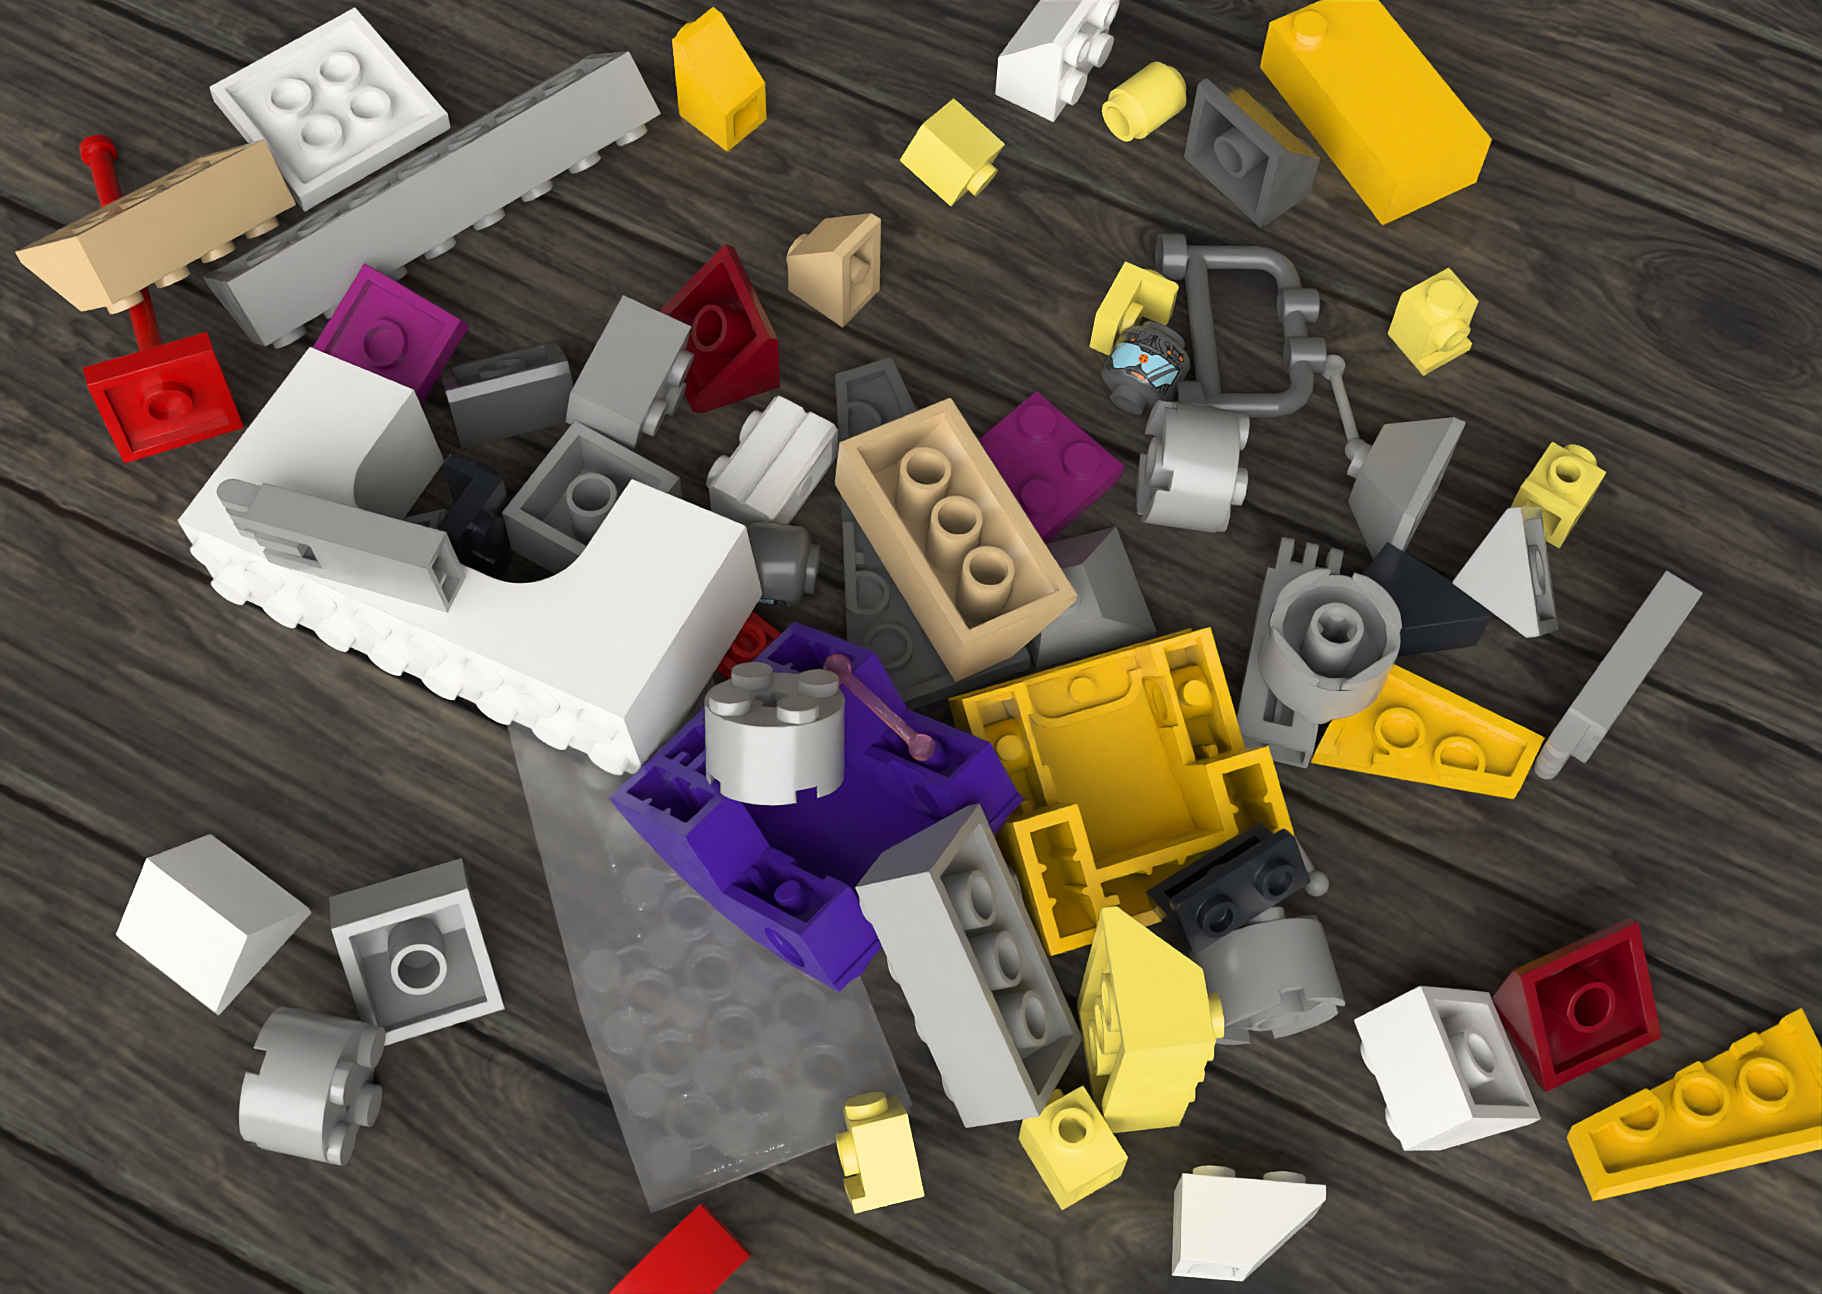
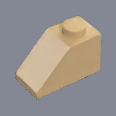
(837, 265)

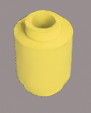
(1145, 101)

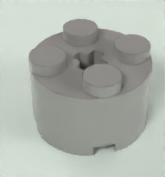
(1192, 467)
(1330, 644)
(775, 734)
(1272, 976)
(312, 1085)

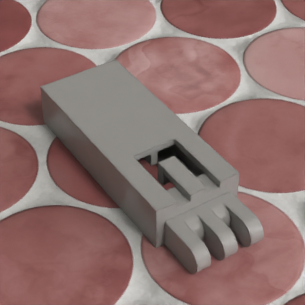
(346, 543)
(1618, 675)
(1258, 711)

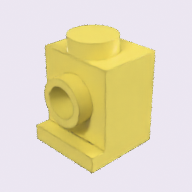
(1434, 321)
(1562, 487)
(879, 1152)

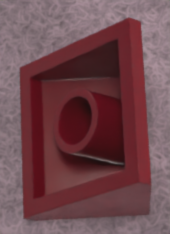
(728, 335)
(1580, 1005)

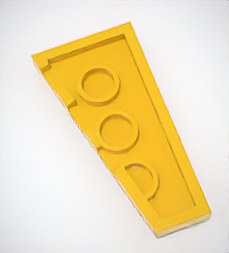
(1710, 1118)

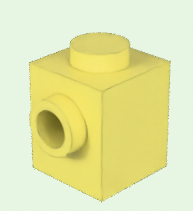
(953, 153)
(1072, 1147)

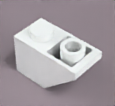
(1235, 1224)

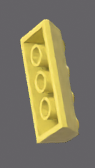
(1144, 1025)

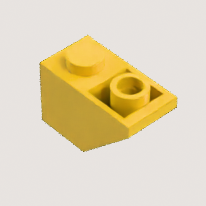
(717, 81)

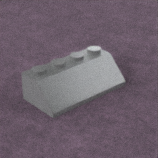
(971, 968)

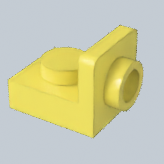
(1131, 296)

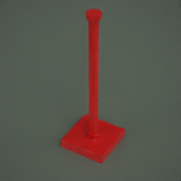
(163, 391)

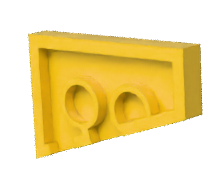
(1432, 739)

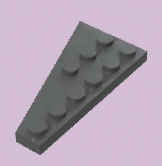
(874, 605)

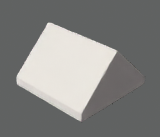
(208, 919)

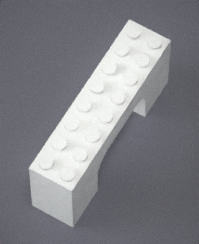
(581, 658)

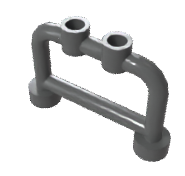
(1294, 310)

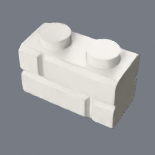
(774, 466)

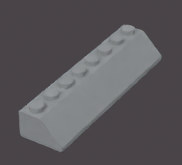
(435, 196)

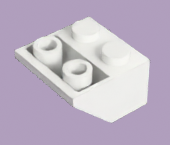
(1054, 53)

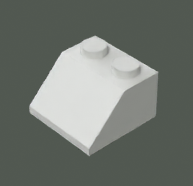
(1444, 1068)

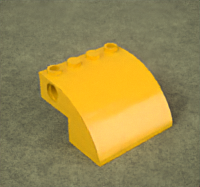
(1121, 777)

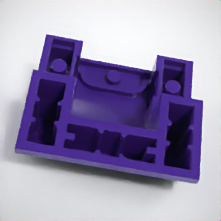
(795, 866)

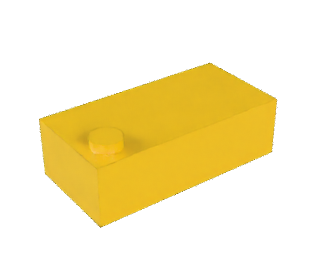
(1374, 104)

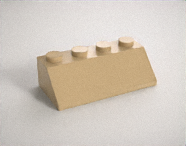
(162, 229)
(952, 537)

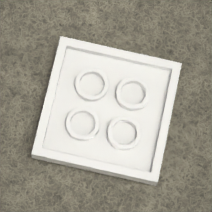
(331, 107)

